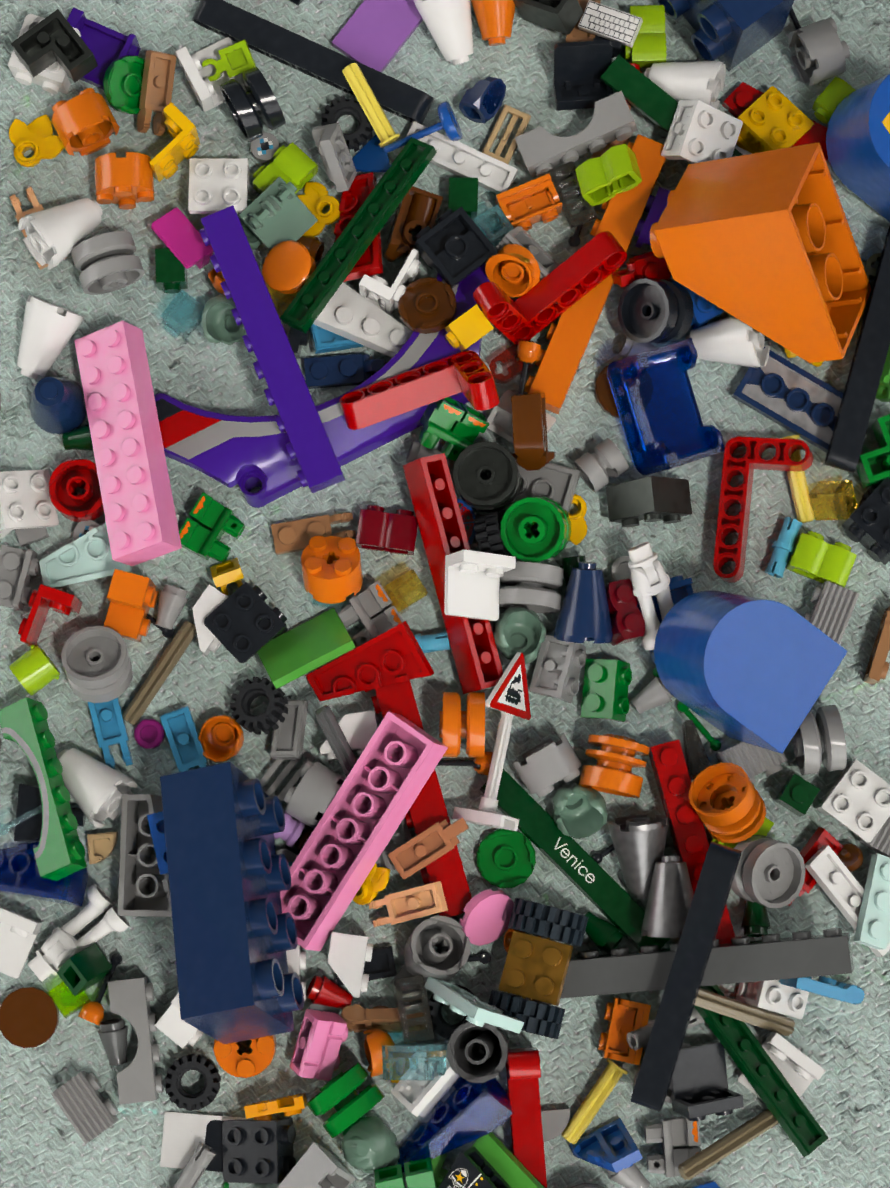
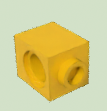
(468, 328)

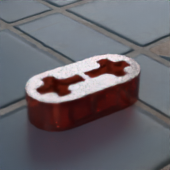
(504, 358)

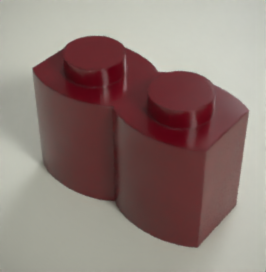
(387, 531)
(624, 615)

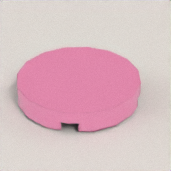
(486, 916)

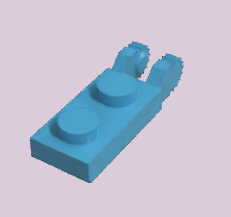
(110, 730)
(183, 739)
(828, 988)

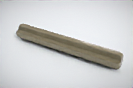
(159, 673)
(744, 1012)
(727, 1145)

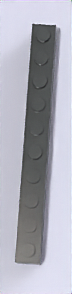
(728, 963)

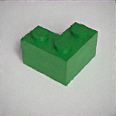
(875, 465)

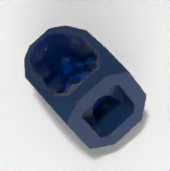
(483, 99)

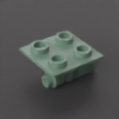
(278, 214)

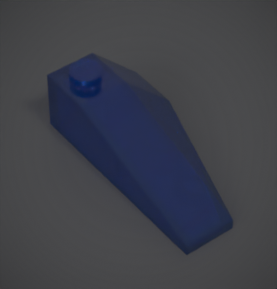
(21, 877)
(463, 1117)

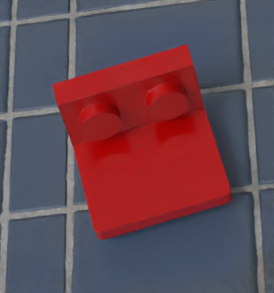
(41, 601)

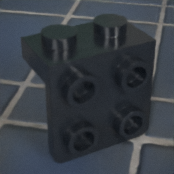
(578, 73)
(872, 523)
(245, 622)
(701, 1083)
(258, 1150)

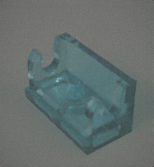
(413, 1061)

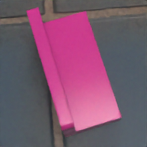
(182, 239)

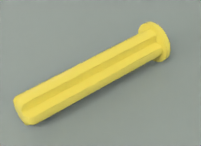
(370, 104)
(799, 489)
(593, 1102)

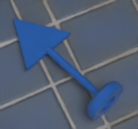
(376, 159)

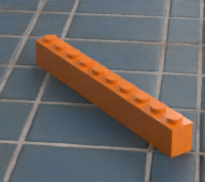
(578, 322)

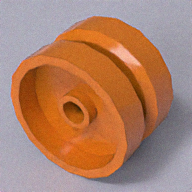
(463, 724)

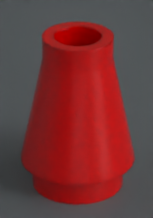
(327, 993)

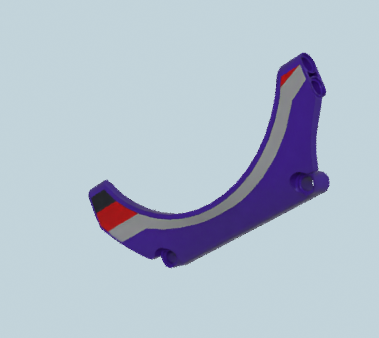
(255, 451)

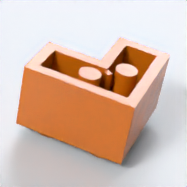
(129, 604)

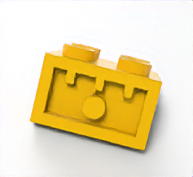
(772, 123)
(183, 145)

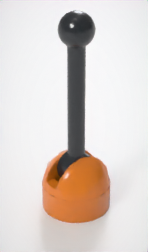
(527, 353)
(480, 765)
(93, 1010)

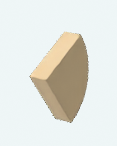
(101, 846)

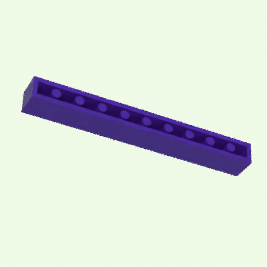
(272, 349)

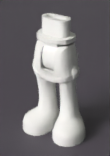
(649, 580)
(62, 943)

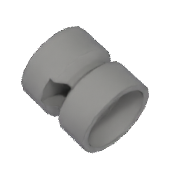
(603, 463)

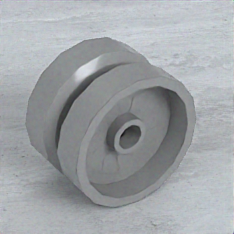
(107, 262)
(530, 587)
(97, 664)
(820, 742)
(768, 872)

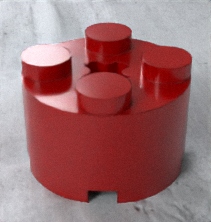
(62, 491)

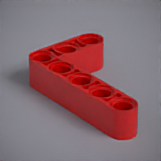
(554, 293)
(420, 387)
(742, 494)
(526, 1120)

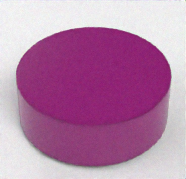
(149, 734)

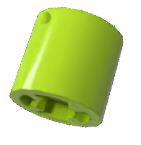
(34, 670)

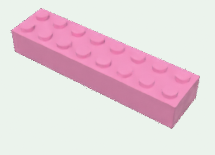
(127, 444)
(358, 826)

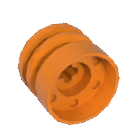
(614, 765)
(727, 802)

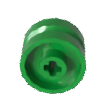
(518, 529)
(344, 1098)

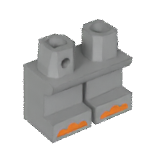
(366, 607)
(671, 1133)

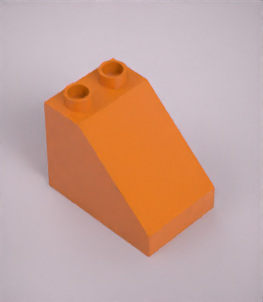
(768, 247)

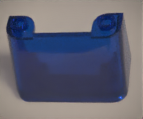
(661, 409)

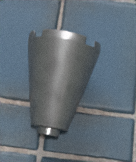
(638, 847)
(668, 899)
(477, 1052)

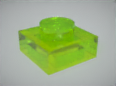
(66, 1001)

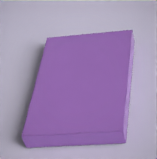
(378, 31)

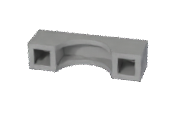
(609, 123)
(140, 1079)

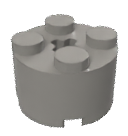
(818, 51)
(548, 765)
(313, 793)
(451, 944)

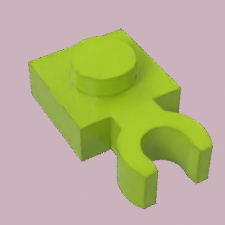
(234, 60)

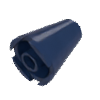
(58, 405)
(585, 607)

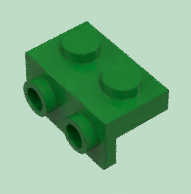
(606, 689)

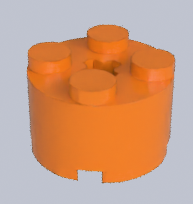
(84, 122)
(124, 179)
(331, 568)
(246, 1063)

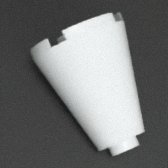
(449, 26)
(690, 80)
(59, 229)
(44, 335)
(730, 343)
(94, 785)

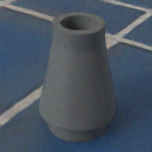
(114, 1040)

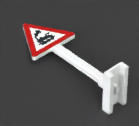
(511, 699)

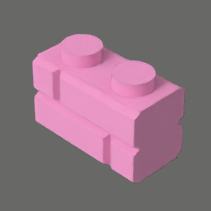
(319, 1045)

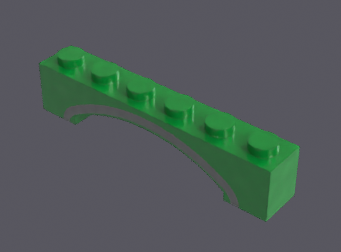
(59, 845)

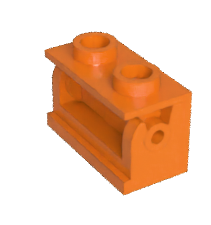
(530, 203)
(622, 1017)

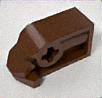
(413, 214)
(530, 431)

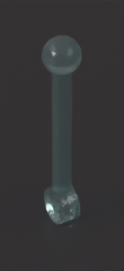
(4, 828)

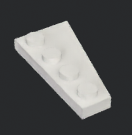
(362, 322)

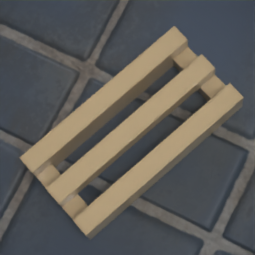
(516, 114)

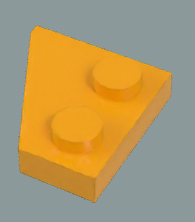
(288, 1105)

